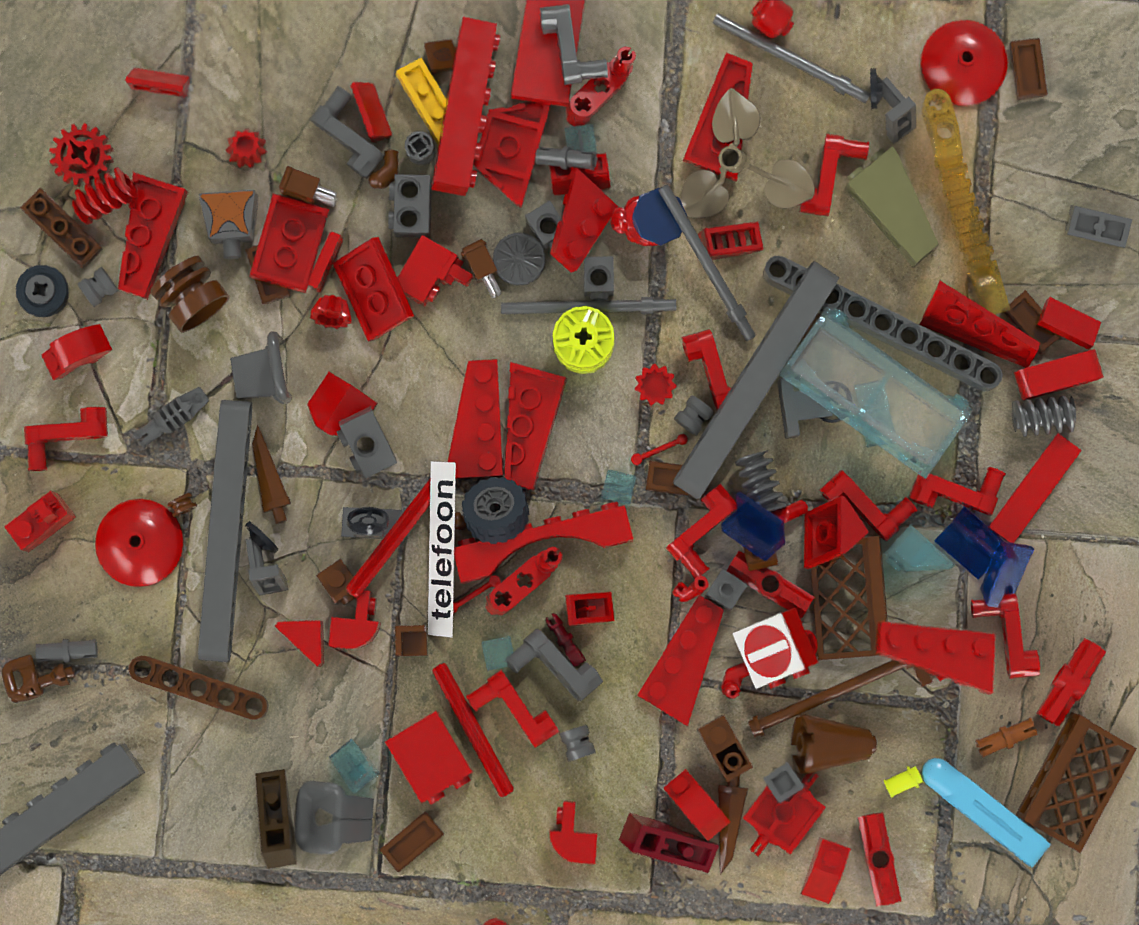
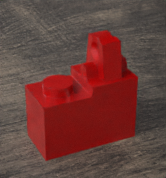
(427, 268)
(40, 521)

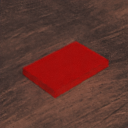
(289, 243)
(373, 289)

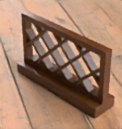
(875, 603)
(1057, 765)

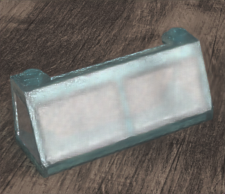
(875, 393)

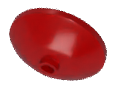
(964, 81)
(159, 547)

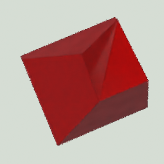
(831, 531)

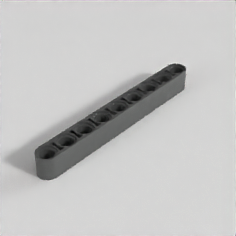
(896, 325)
(755, 380)
(225, 531)

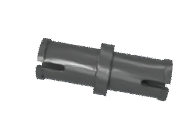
(566, 158)
(66, 650)

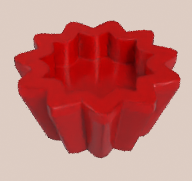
(246, 148)
(331, 312)
(655, 384)

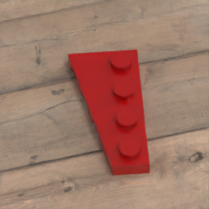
(974, 325)
(680, 670)

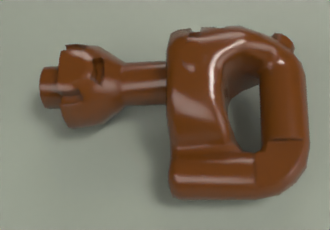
(32, 683)

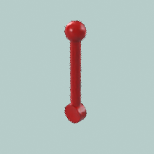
(637, 459)
(494, 581)

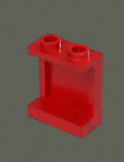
(429, 758)

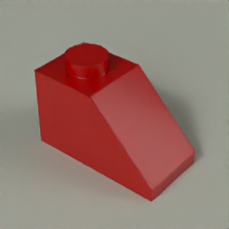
(825, 870)

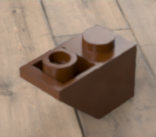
(724, 748)

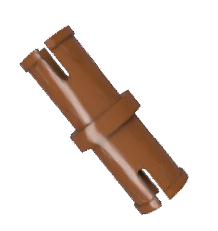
(1006, 737)

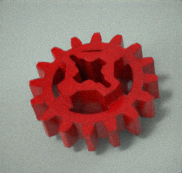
(90, 148)

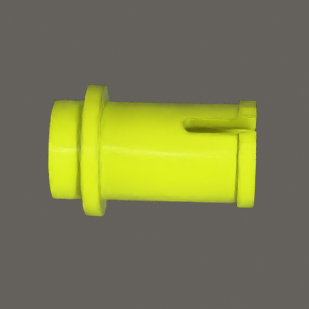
(903, 781)

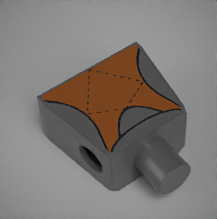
(230, 219)

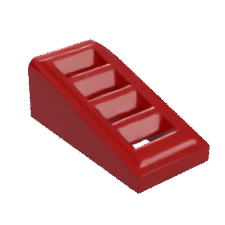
(720, 252)

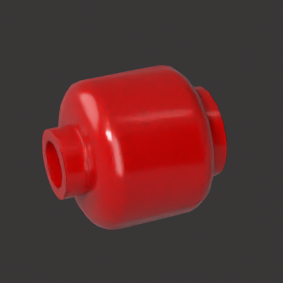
(772, 17)

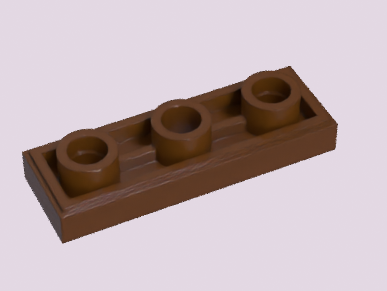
(72, 239)

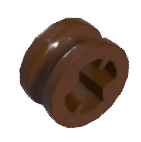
(182, 505)

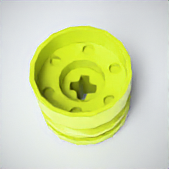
(567, 347)

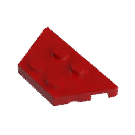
(511, 147)

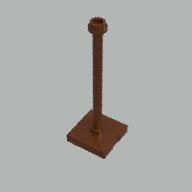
(759, 725)

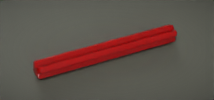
(390, 542)
(473, 730)

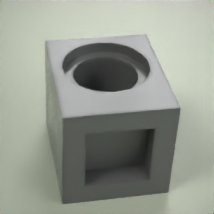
(540, 215)
(599, 265)
(726, 590)

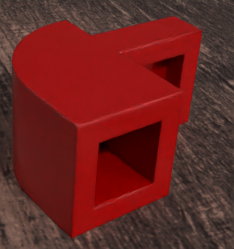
(76, 349)
(355, 632)
(696, 805)
(571, 844)

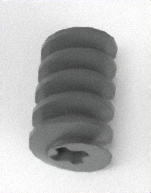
(1044, 415)
(760, 481)

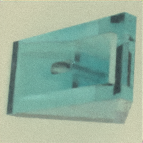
(354, 766)

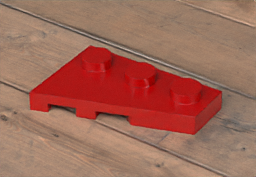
(582, 221)

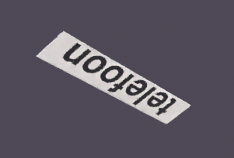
(441, 549)

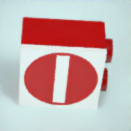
(776, 649)

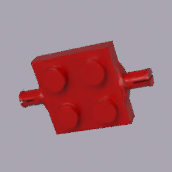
(784, 822)

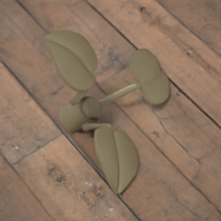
(735, 120)

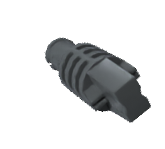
(173, 415)

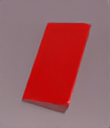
(158, 82)
(371, 111)
(599, 176)

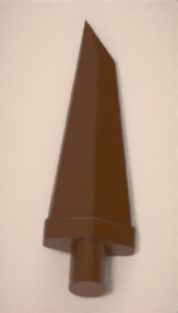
(271, 487)
(731, 804)

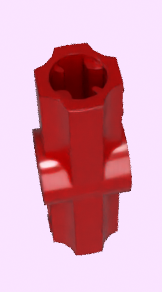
(787, 594)
(1071, 682)
(883, 878)

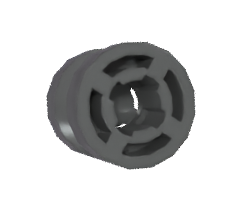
(420, 154)
(97, 287)
(694, 415)
(577, 743)

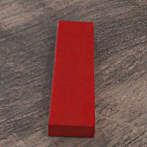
(1034, 488)

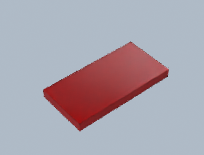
(538, 63)

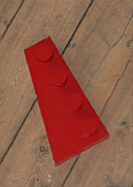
(704, 146)
(149, 232)
(532, 413)
(477, 430)
(951, 653)

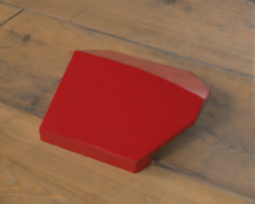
(336, 401)

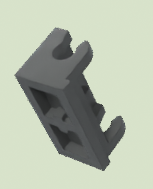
(1098, 226)

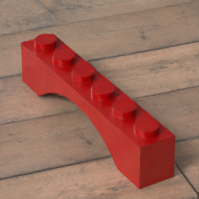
(602, 528)

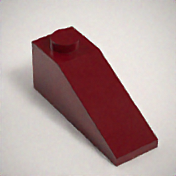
(667, 843)

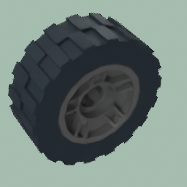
(481, 507)

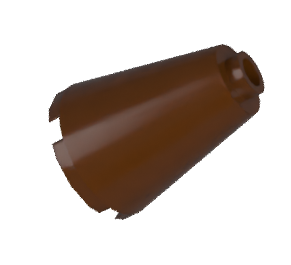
(828, 744)

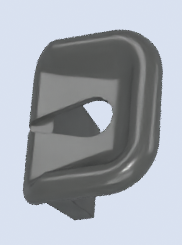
(261, 372)
(349, 813)

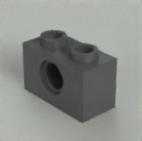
(366, 425)

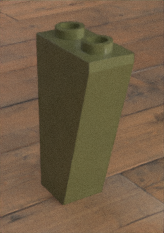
(892, 205)

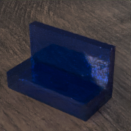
(755, 528)
(969, 542)
(1005, 571)

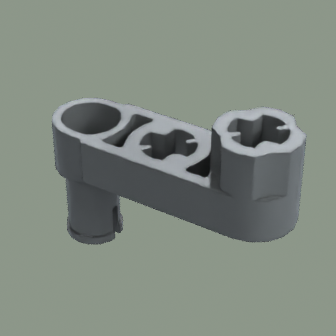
(559, 20)
(365, 155)
(577, 682)

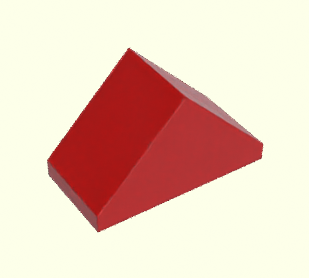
(589, 608)
(307, 637)

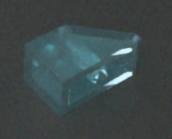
(916, 554)

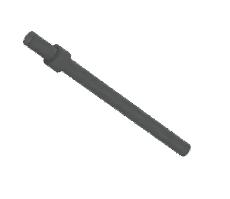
(842, 84)
(645, 306)
(735, 312)

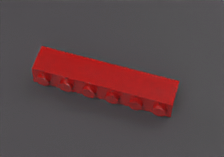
(464, 107)

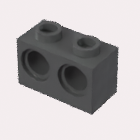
(418, 206)

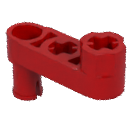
(589, 99)
(834, 148)
(703, 347)
(92, 426)
(984, 501)
(720, 506)
(883, 524)
(535, 569)
(1019, 662)
(536, 728)

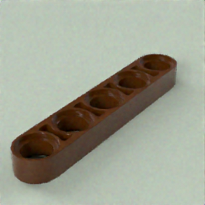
(183, 687)

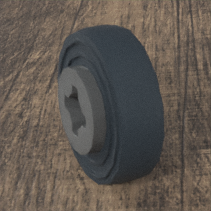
(49, 299)

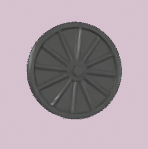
(519, 258)

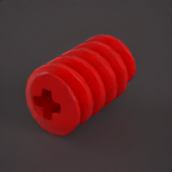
(104, 197)

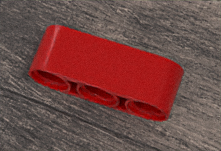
(1058, 374)

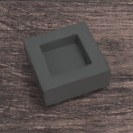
(783, 782)

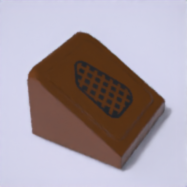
(440, 55)

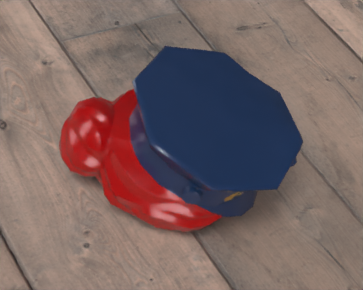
(646, 220)

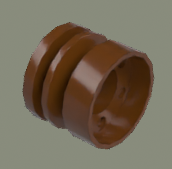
(185, 289)

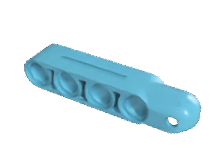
(984, 811)

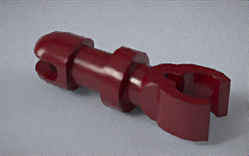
(565, 640)

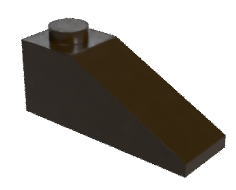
(275, 819)

